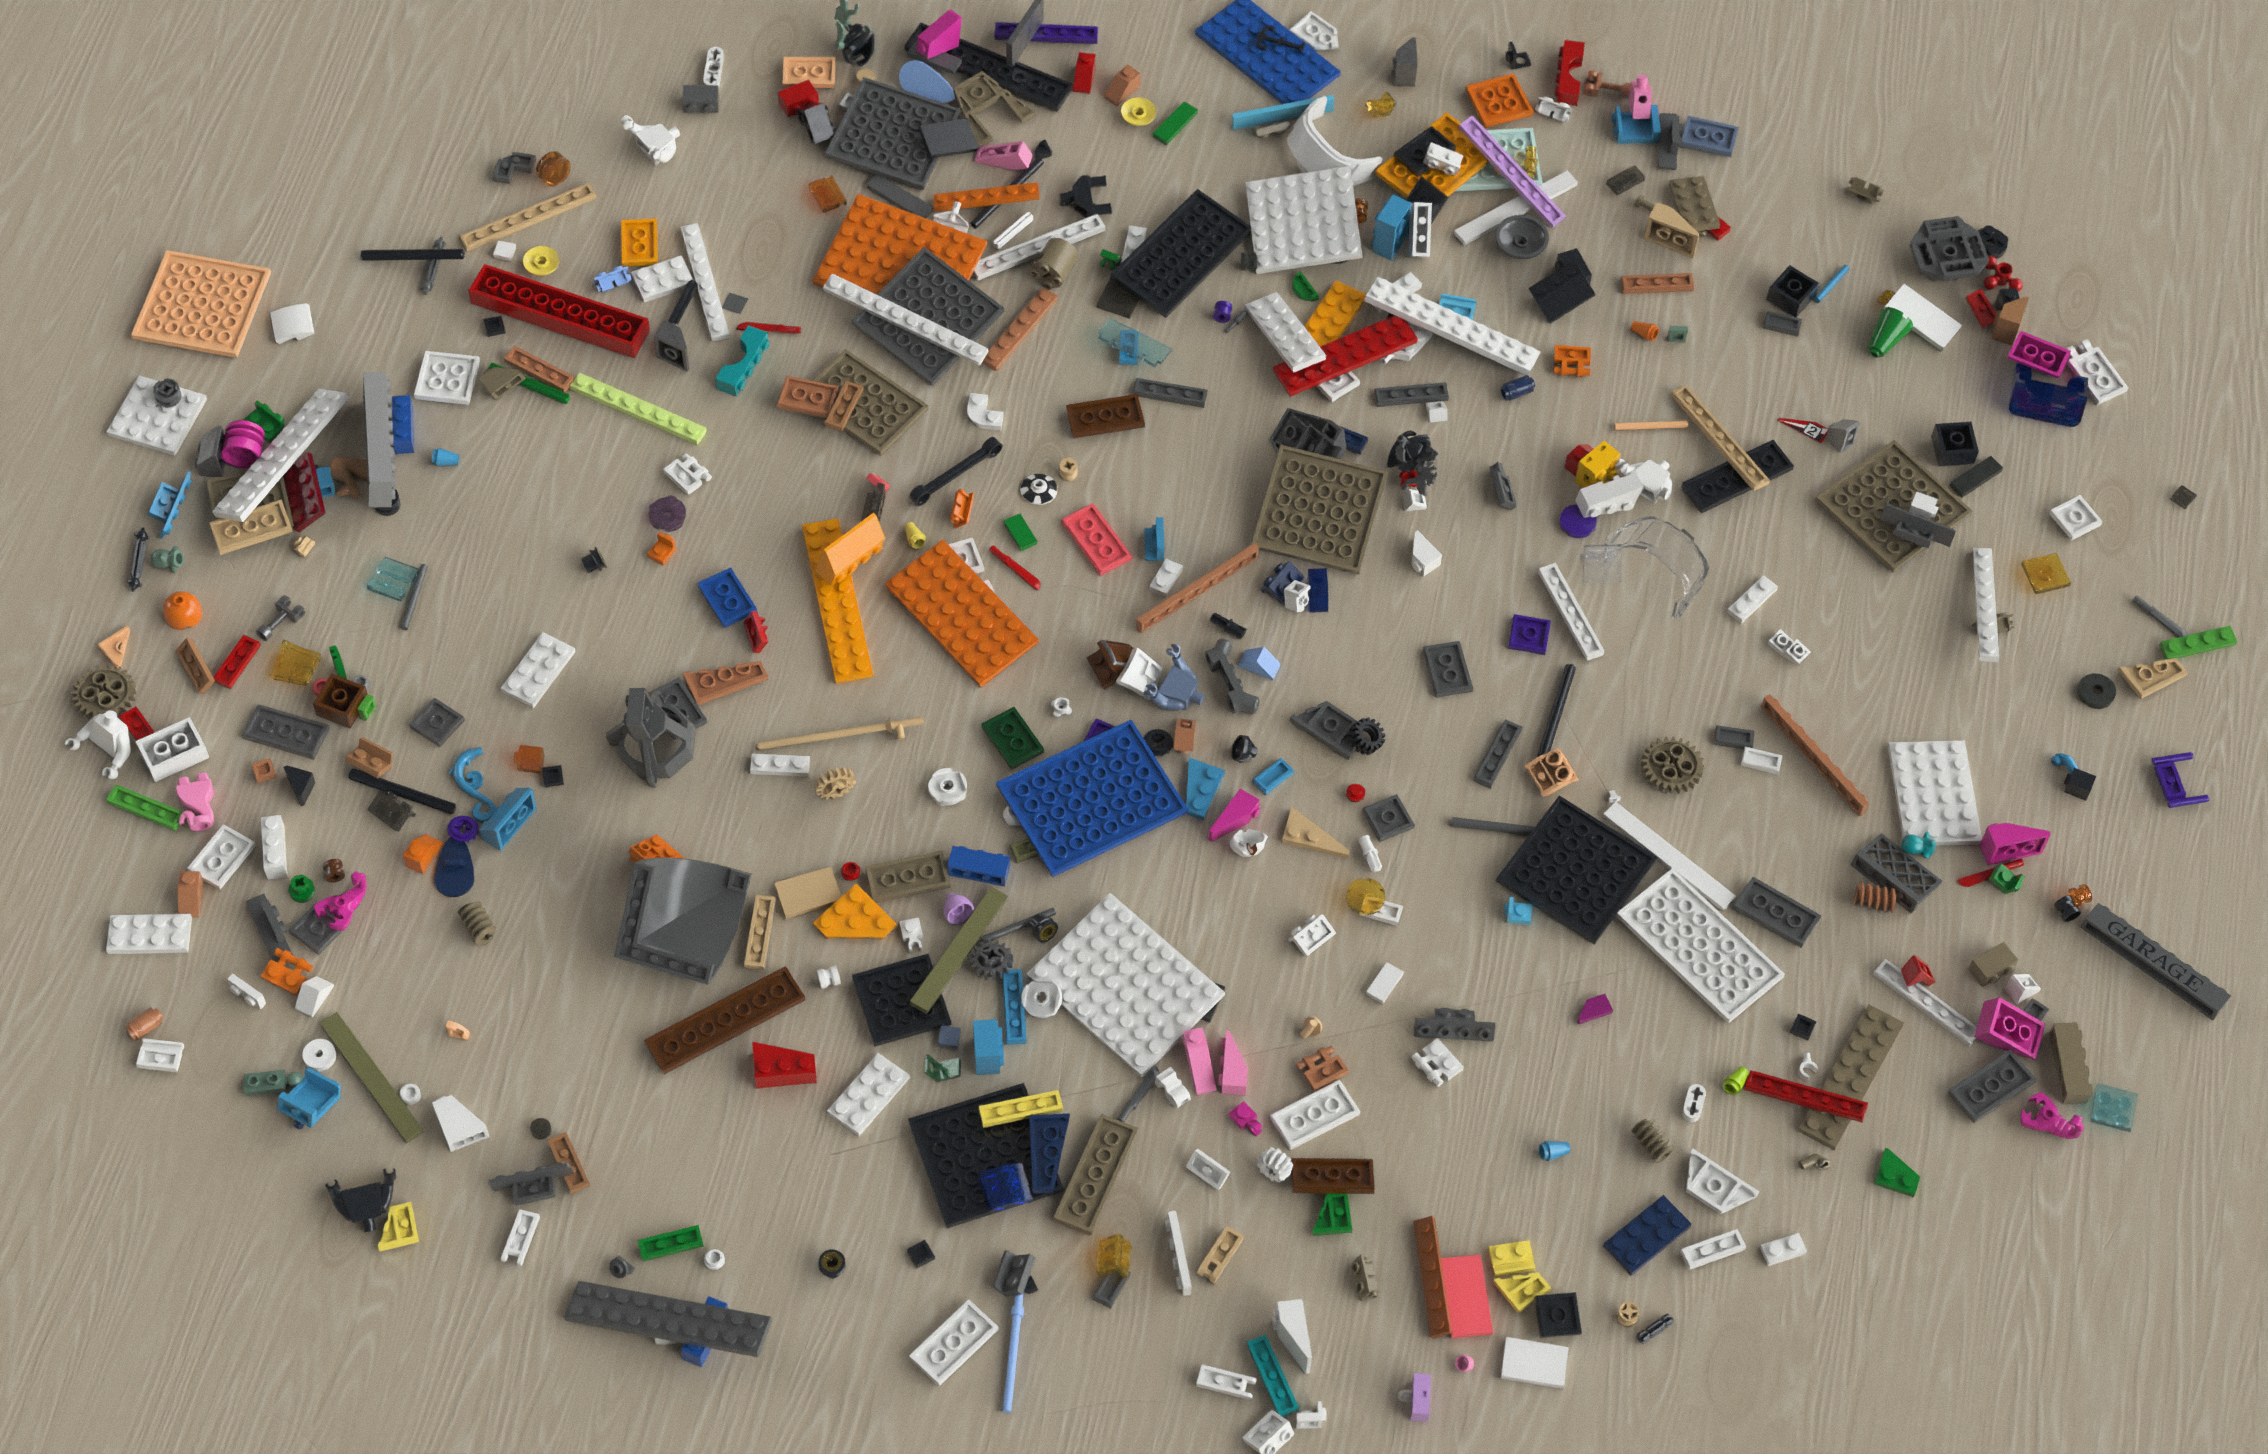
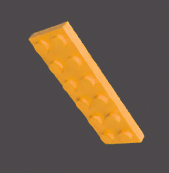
(1335, 313)

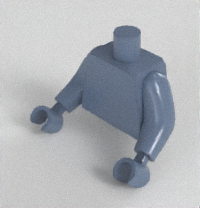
(1178, 687)

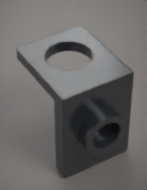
(1512, 55)

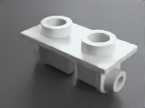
(1560, 110)

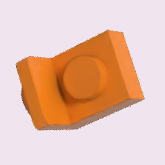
(662, 549)

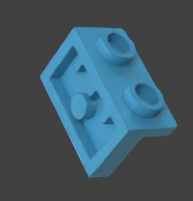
(1154, 541)

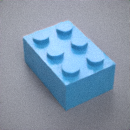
(1391, 227)

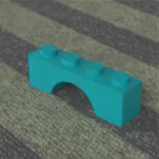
(732, 377)

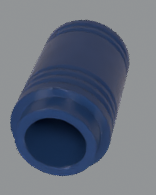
(1517, 388)

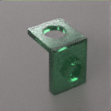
(943, 1070)

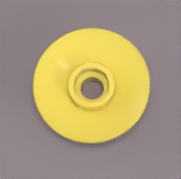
(1138, 111)
(541, 260)

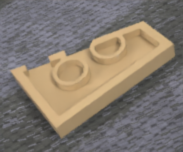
(2152, 677)

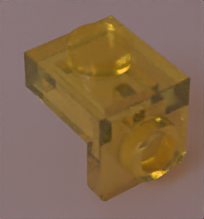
(1381, 107)

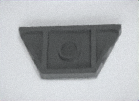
(1328, 726)

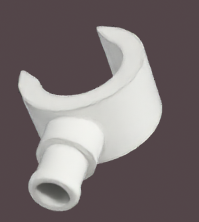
(1807, 1063)

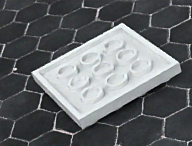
(154, 426)

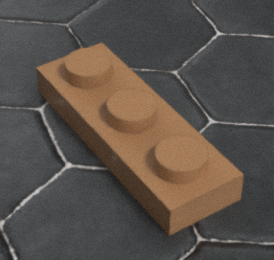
(844, 406)
(195, 665)
(564, 1152)

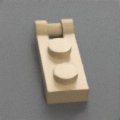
(1220, 1254)

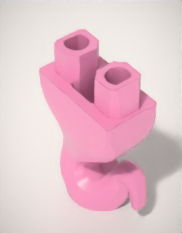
(196, 799)

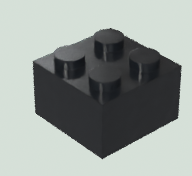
(1792, 291)
(1954, 443)

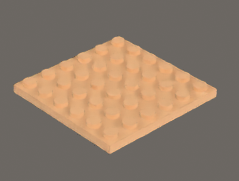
(201, 304)

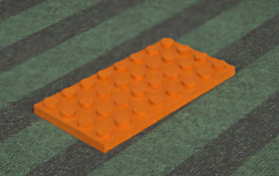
(962, 613)

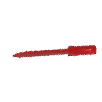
(771, 327)
(1023, 573)
(1974, 879)

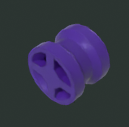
(1222, 311)

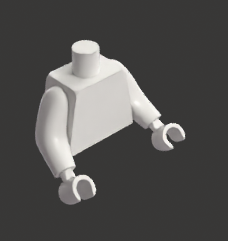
(653, 139)
(1652, 476)
(108, 734)

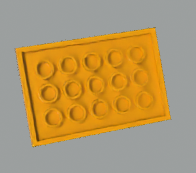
(1473, 160)

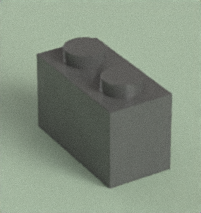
(700, 99)

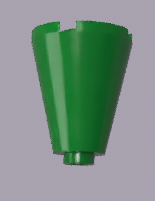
(1888, 331)

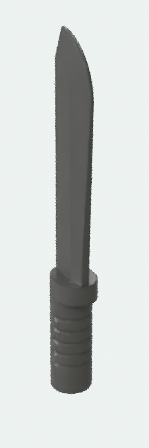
(2173, 627)
(1143, 1089)

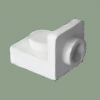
(1308, 1419)

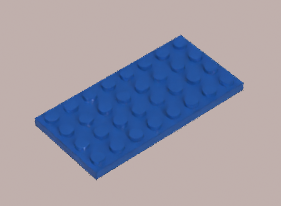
(1279, 69)

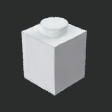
(1924, 506)

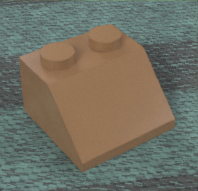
(2009, 320)

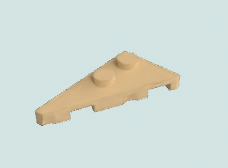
(1306, 834)

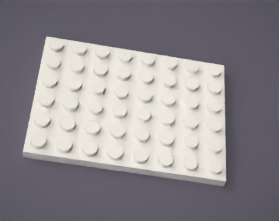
(1127, 984)

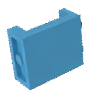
(1636, 130)
(310, 1098)

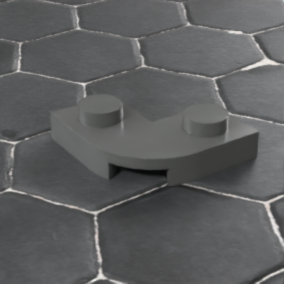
(516, 162)

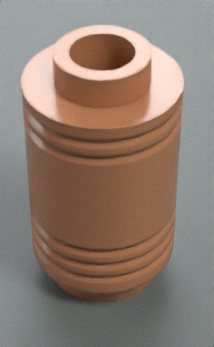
(144, 1023)

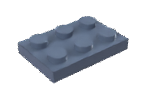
(1709, 136)

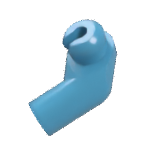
(2063, 759)

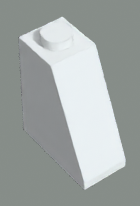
(458, 1123)

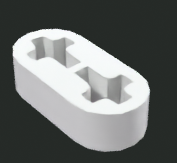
(1690, 1102)

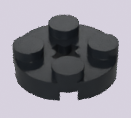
(1999, 241)

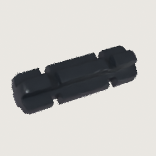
(1654, 1328)

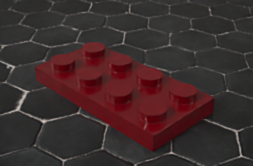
(304, 492)

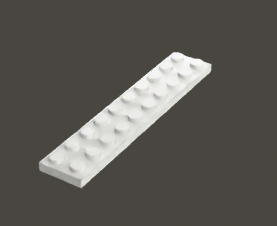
(1452, 326)
(280, 455)

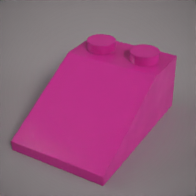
(2011, 842)
(2009, 1028)

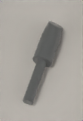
(1237, 320)

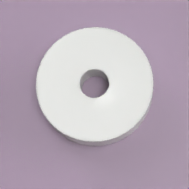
(319, 1063)

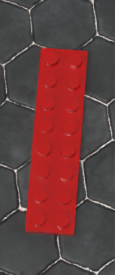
(1349, 354)

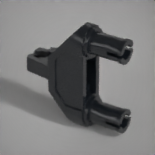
(1081, 196)

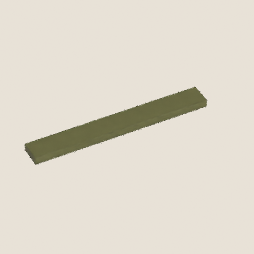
(958, 950)
(371, 1077)

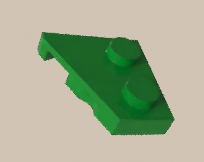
(1334, 1216)

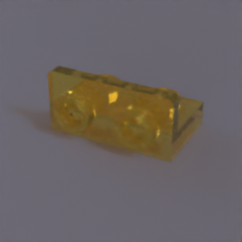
(1113, 1256)

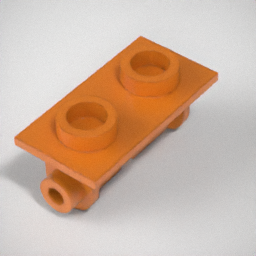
(961, 513)

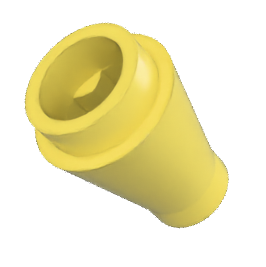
(915, 537)

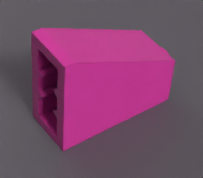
(940, 35)

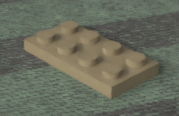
(1694, 202)
(907, 876)

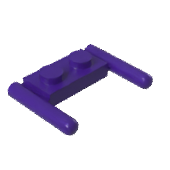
(2171, 782)

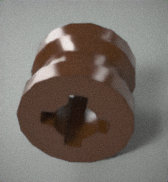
(333, 870)

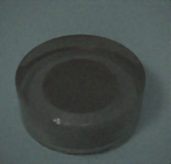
(540, 1128)

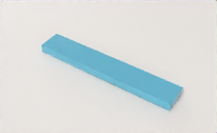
(1275, 113)

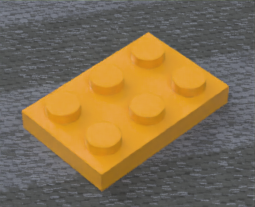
(639, 242)

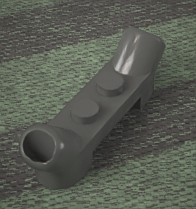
(1236, 699)

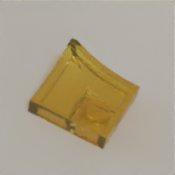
(295, 664)

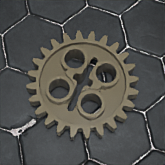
(111, 680)
(1672, 765)

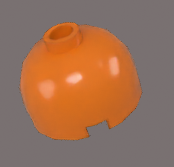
(182, 610)

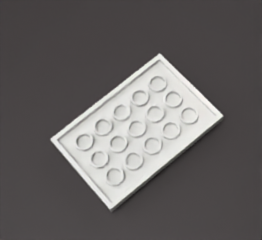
(1935, 791)

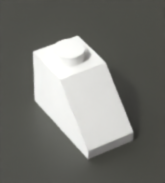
(1424, 555)

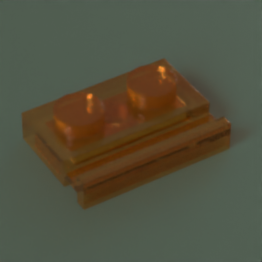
(827, 194)

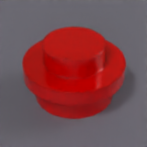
(1355, 792)
(850, 871)

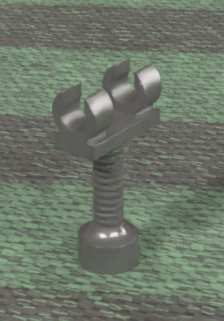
(282, 605)

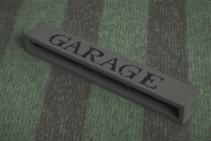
(2156, 961)

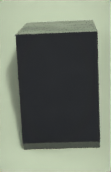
(301, 782)

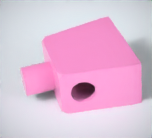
(1640, 98)

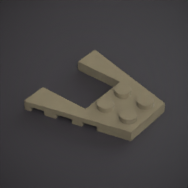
(980, 93)

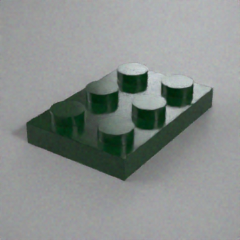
(1012, 738)

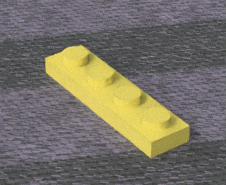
(1020, 1108)

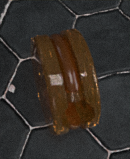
(553, 168)

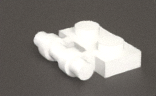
(683, 477)
(1441, 1059)

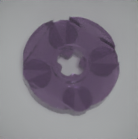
(664, 505)

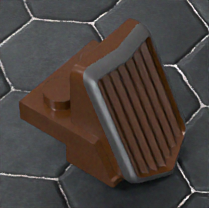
(1109, 661)

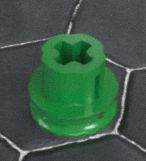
(301, 889)

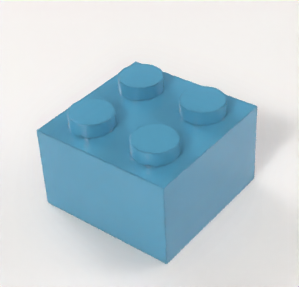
(988, 1047)

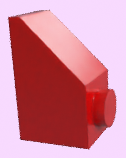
(1084, 72)
(1575, 456)

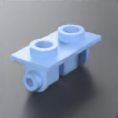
(605, 280)

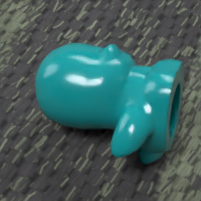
(1915, 845)

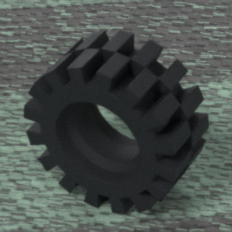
(1374, 732)

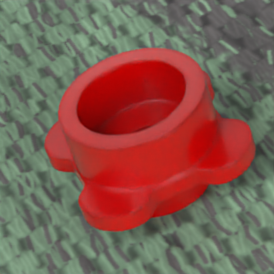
(1405, 475)

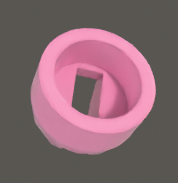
(1464, 1365)

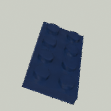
(1647, 1235)

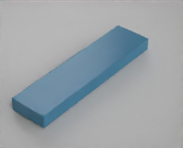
(1014, 1008)

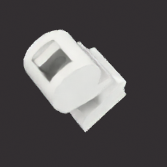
(1174, 1090)

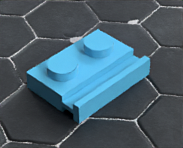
(1458, 304)

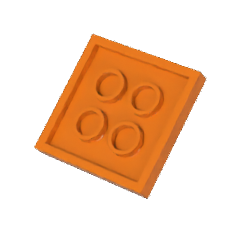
(1499, 100)

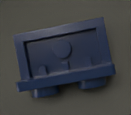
(1283, 576)

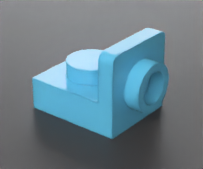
(1518, 912)

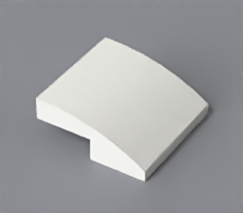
(292, 322)

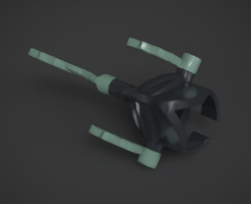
(857, 40)

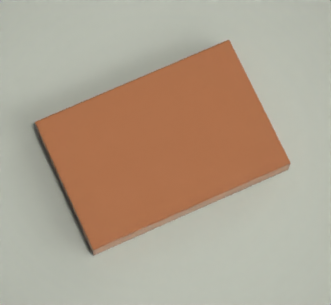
(807, 396)

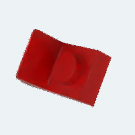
(1916, 971)

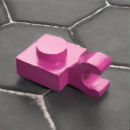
(1245, 1117)

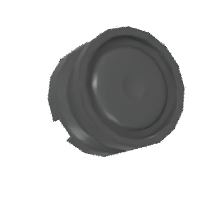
(167, 393)

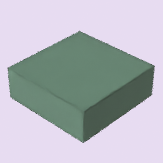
(1677, 333)

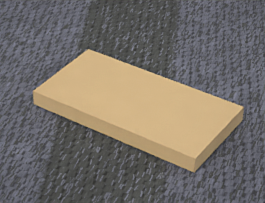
(261, 525)

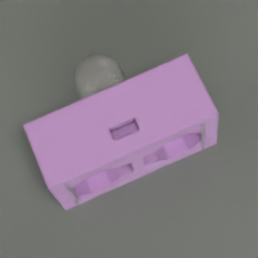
(1418, 1397)

